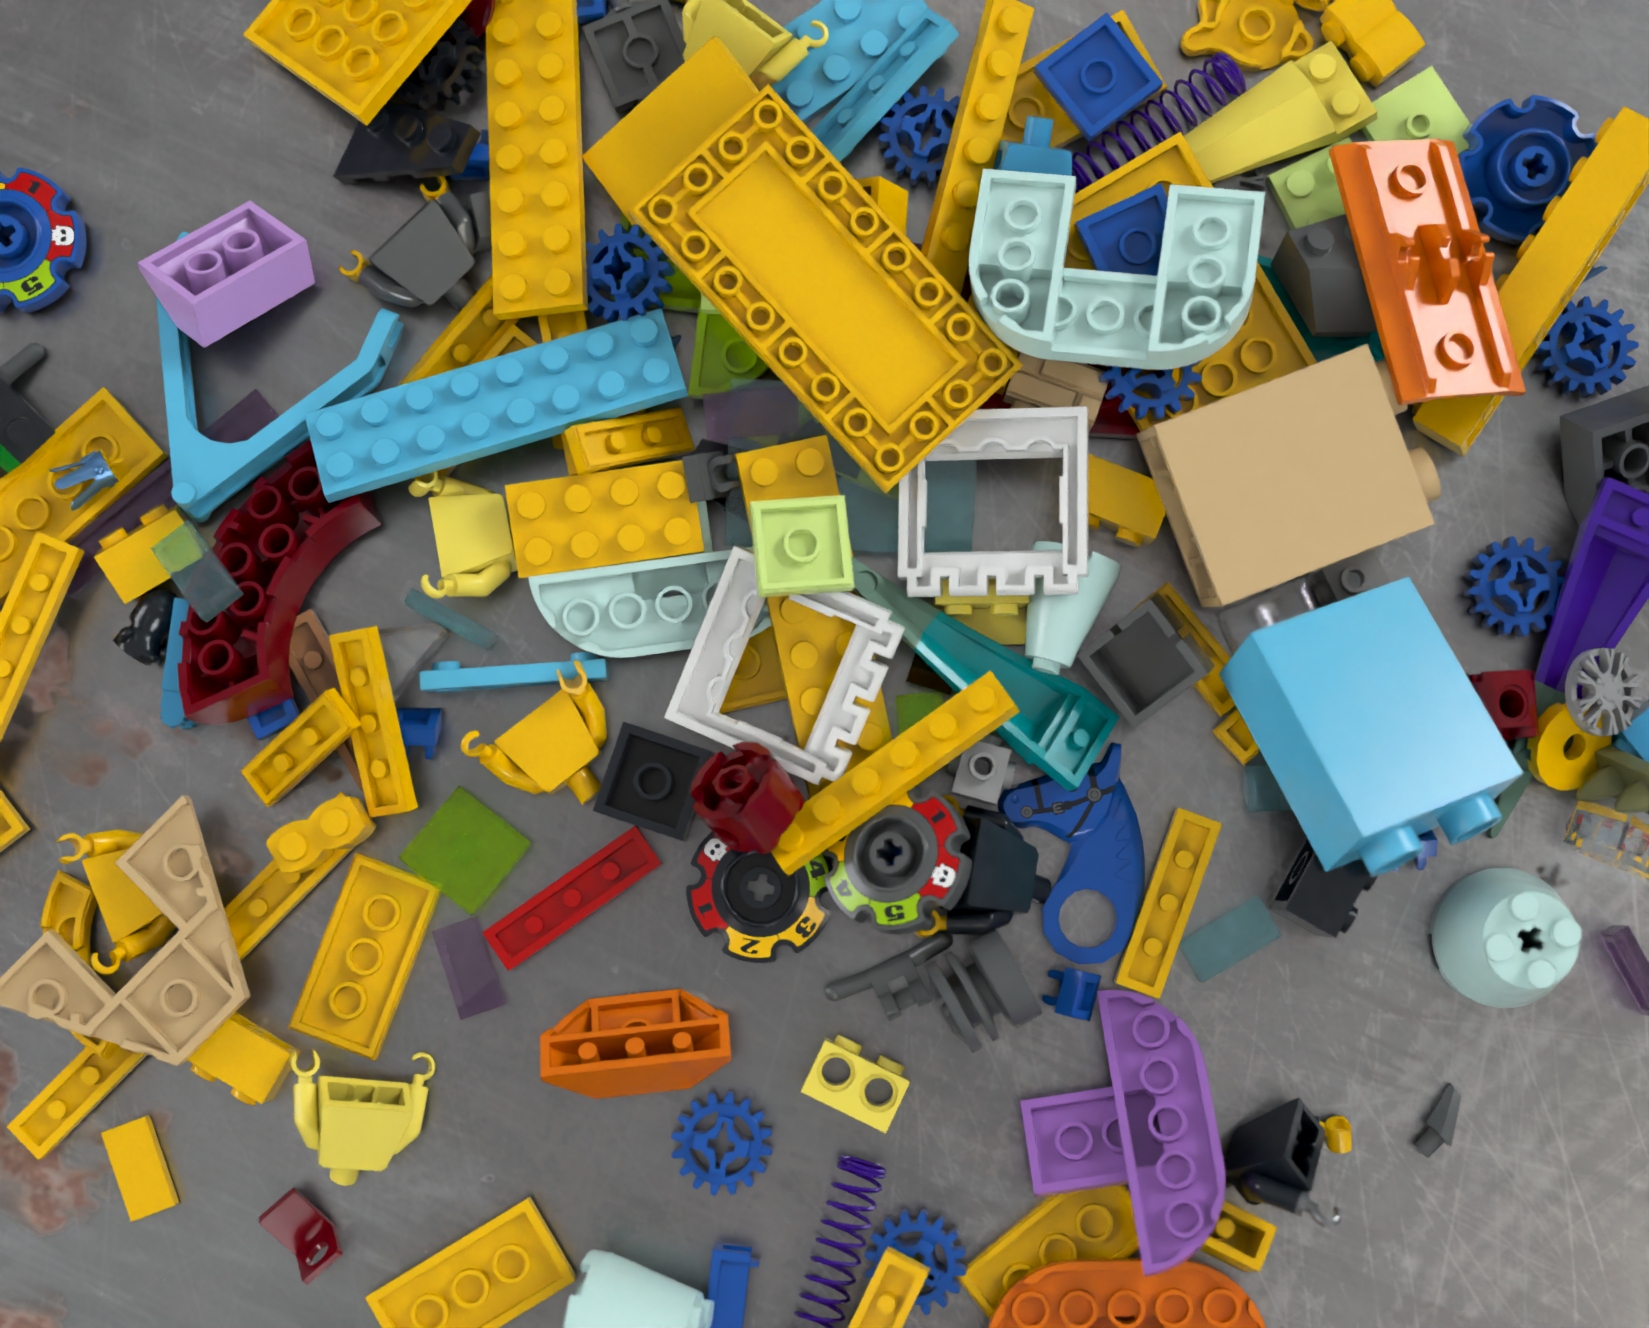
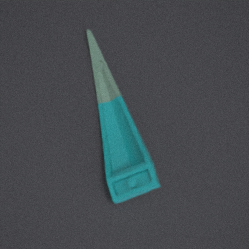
(1058, 720)

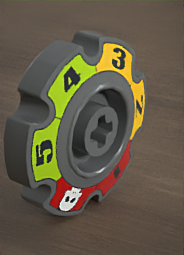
(923, 877)

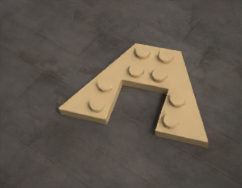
(180, 991)

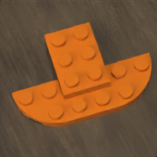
(1120, 1296)

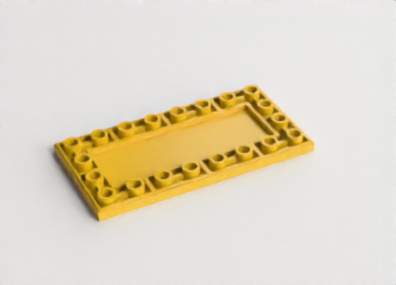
(825, 288)

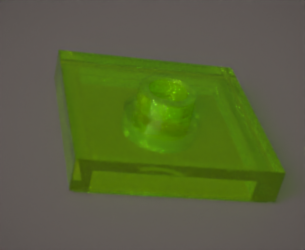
(465, 851)

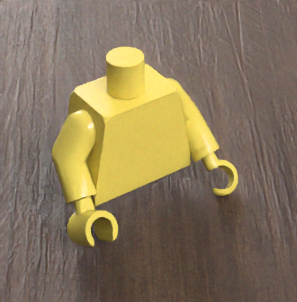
(750, 36)
(470, 536)
(357, 1120)

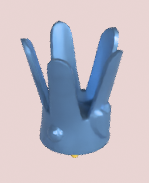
(95, 466)

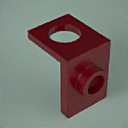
(303, 1232)

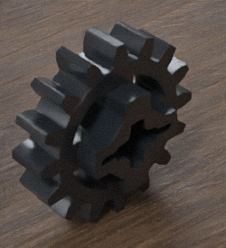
(445, 70)

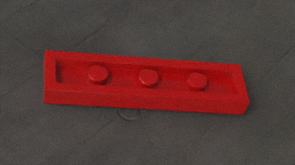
(572, 898)

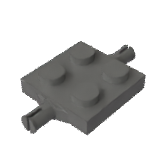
(635, 49)

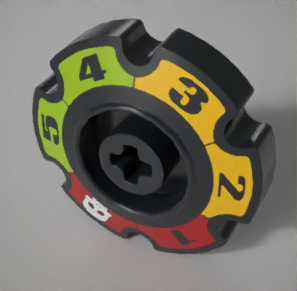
(750, 926)

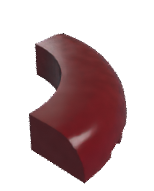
(274, 555)

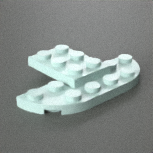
(637, 604)

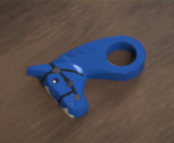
(1102, 853)

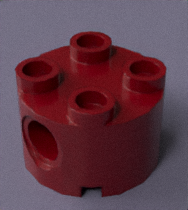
(1509, 701)
(746, 798)

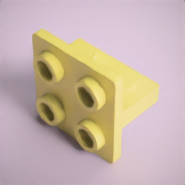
(991, 615)

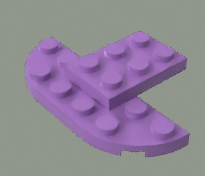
(1143, 1131)

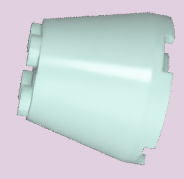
(1484, 925)
(632, 1296)

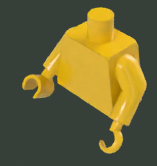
(551, 743)
(128, 913)

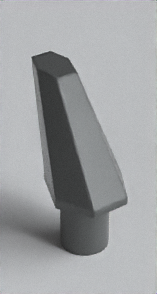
(1441, 1123)

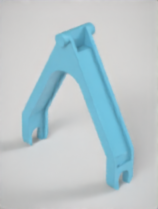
(213, 471)

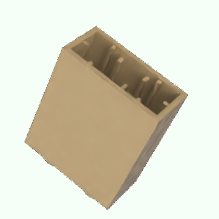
(1289, 477)

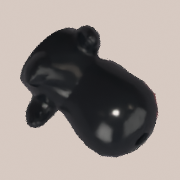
(148, 627)

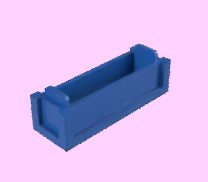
(729, 1283)

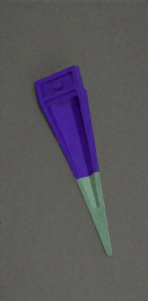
(1595, 605)

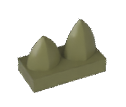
(1619, 777)

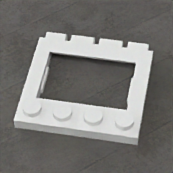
(1003, 435)
(722, 644)

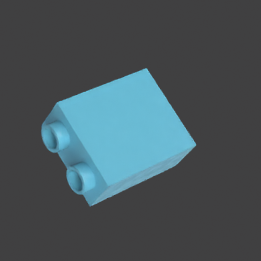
(1371, 728)

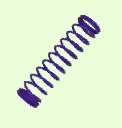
(1235, 89)
(864, 1170)

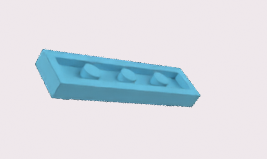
(885, 83)
(448, 676)

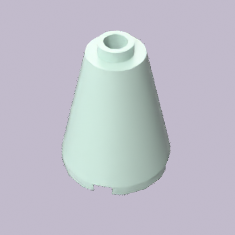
(1062, 622)

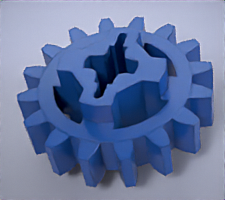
(911, 129)
(638, 286)
(1590, 364)
(1158, 385)
(1516, 569)
(700, 1140)
(925, 1245)

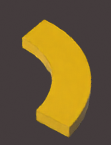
(70, 913)

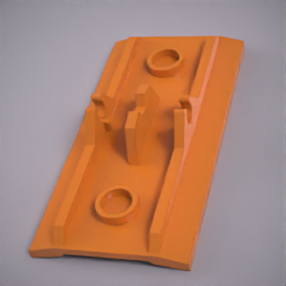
(1426, 270)

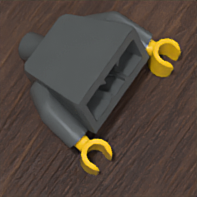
(423, 256)

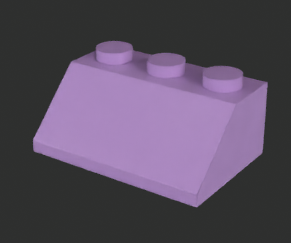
(228, 272)

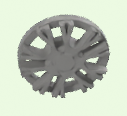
(1602, 691)

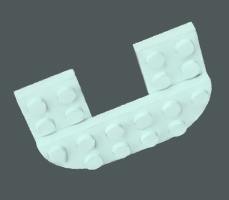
(1104, 315)

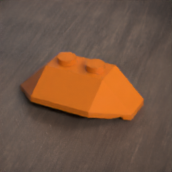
(635, 1045)

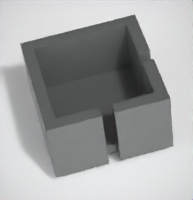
(1145, 660)

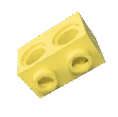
(850, 1094)

